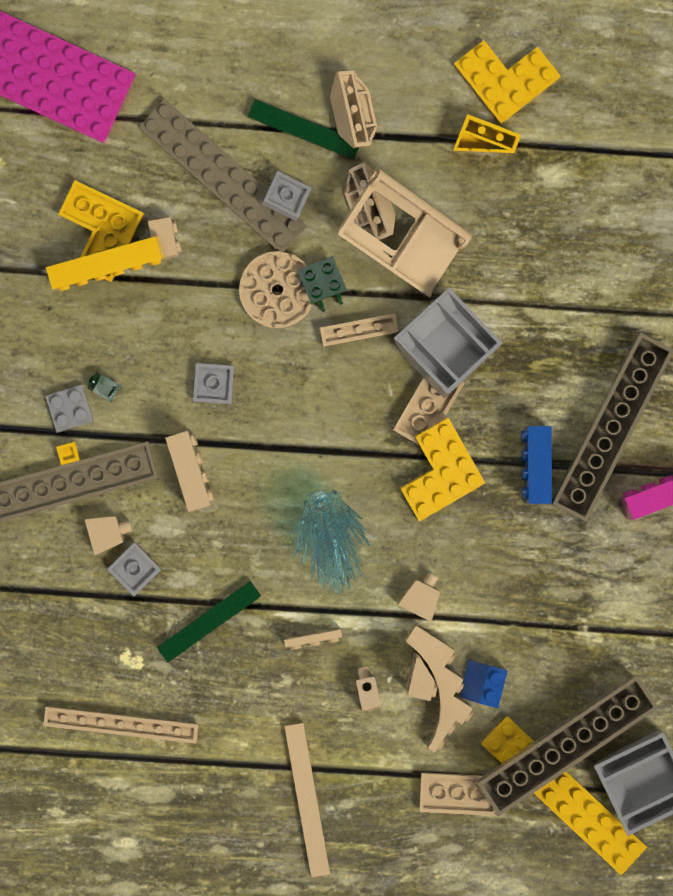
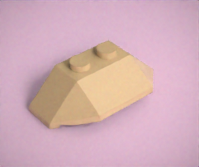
(353, 109)
(377, 214)

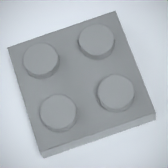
(286, 196)
(213, 383)
(69, 408)
(134, 569)

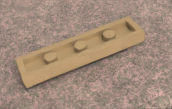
(359, 330)

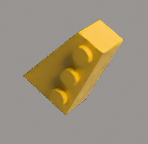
(485, 137)

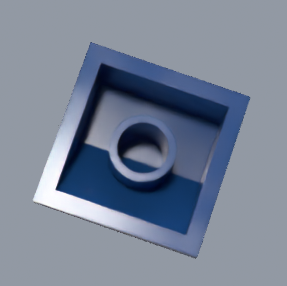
(483, 683)

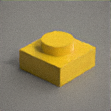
(68, 453)

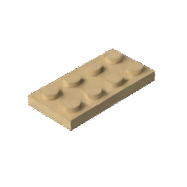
(424, 410)
(452, 794)

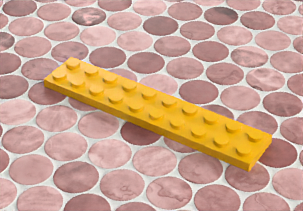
(572, 803)

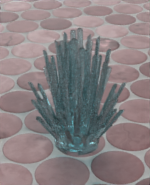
(327, 526)

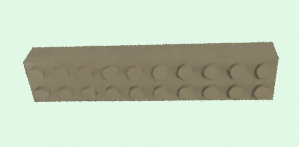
(612, 427)
(566, 745)

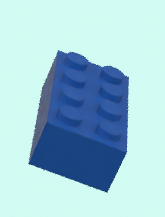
(538, 464)

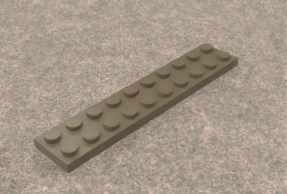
(219, 174)
(76, 481)

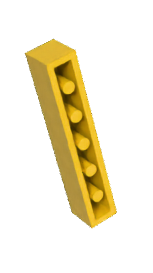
(106, 262)

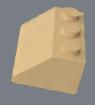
(420, 681)

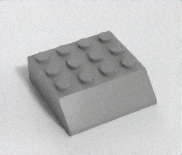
(447, 343)
(639, 781)

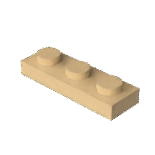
(313, 639)

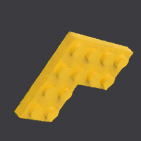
(502, 89)
(107, 218)
(451, 475)

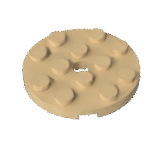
(257, 285)

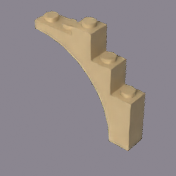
(451, 707)

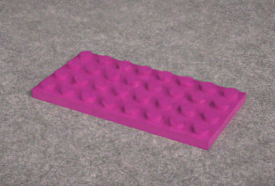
(60, 79)

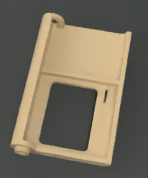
(426, 246)

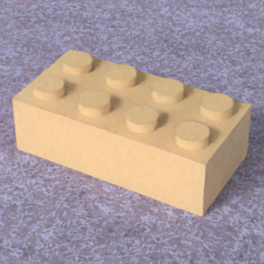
(189, 470)

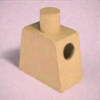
(106, 532)
(421, 597)
(368, 699)

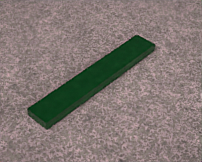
(301, 129)
(209, 621)

